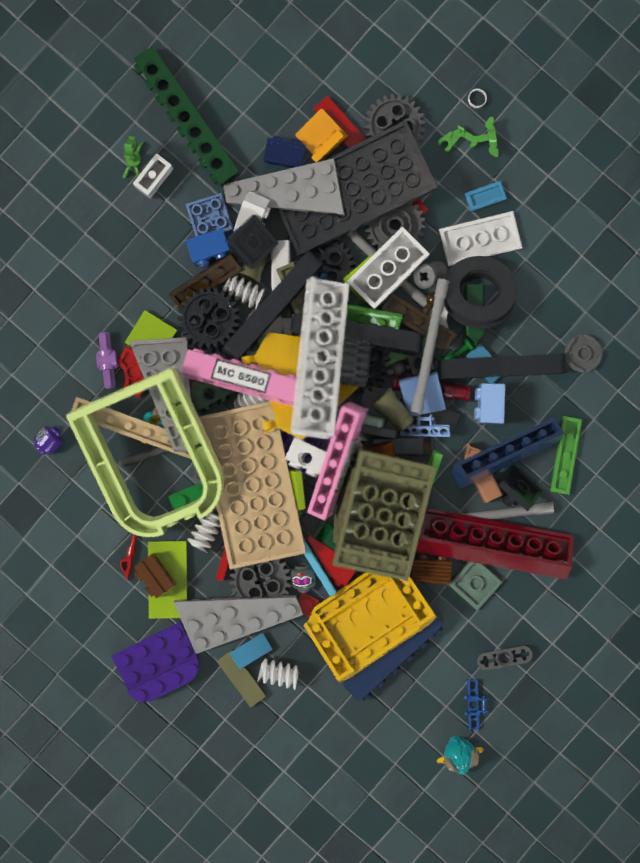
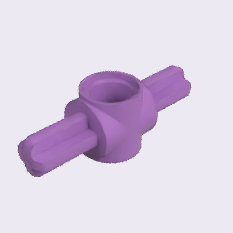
(107, 360)

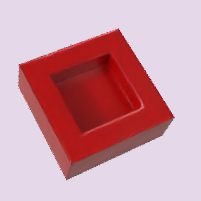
(307, 603)

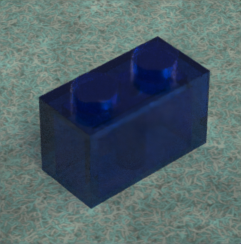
(284, 153)

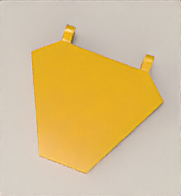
(281, 354)

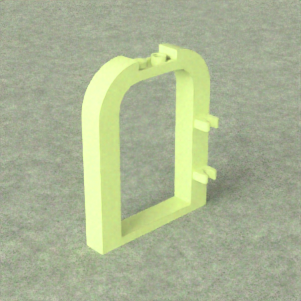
(109, 476)

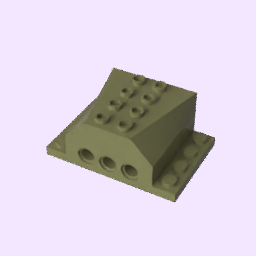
(381, 514)

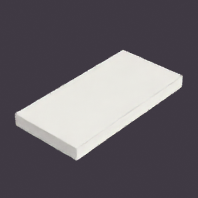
(480, 238)

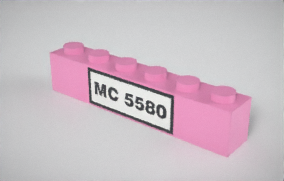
(239, 377)
(337, 460)

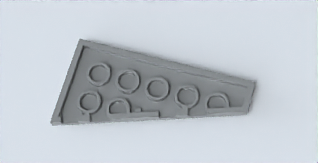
(301, 188)
(154, 357)
(227, 619)

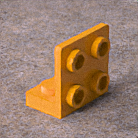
(321, 135)

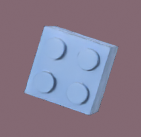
(490, 404)

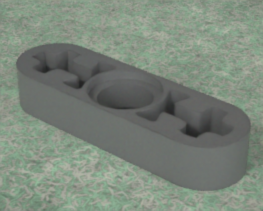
(488, 654)

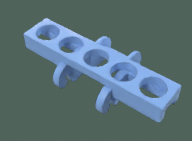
(433, 426)

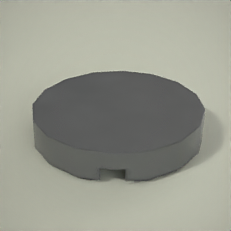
(583, 353)

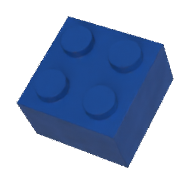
(207, 248)

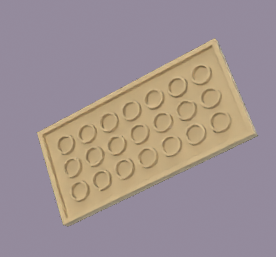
(257, 498)

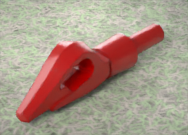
(129, 559)

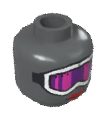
(303, 577)

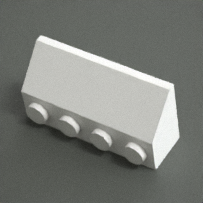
(388, 268)

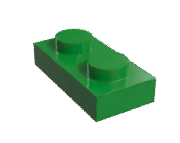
(186, 496)

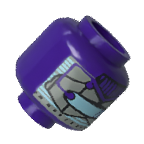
(48, 440)

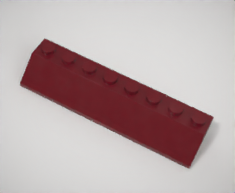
(496, 543)

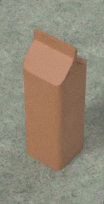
(486, 486)

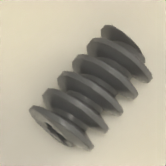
(428, 274)

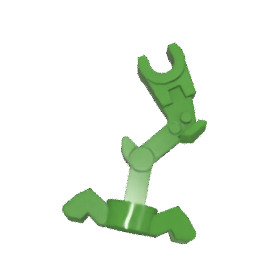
(452, 137)
(132, 158)

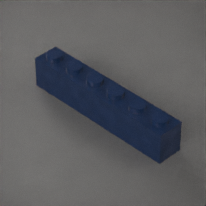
(507, 452)
(375, 673)

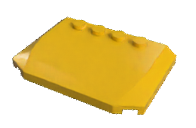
(367, 622)

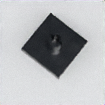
(252, 242)
(519, 489)

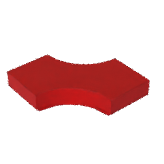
(131, 368)

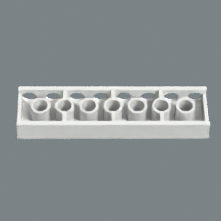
(319, 358)

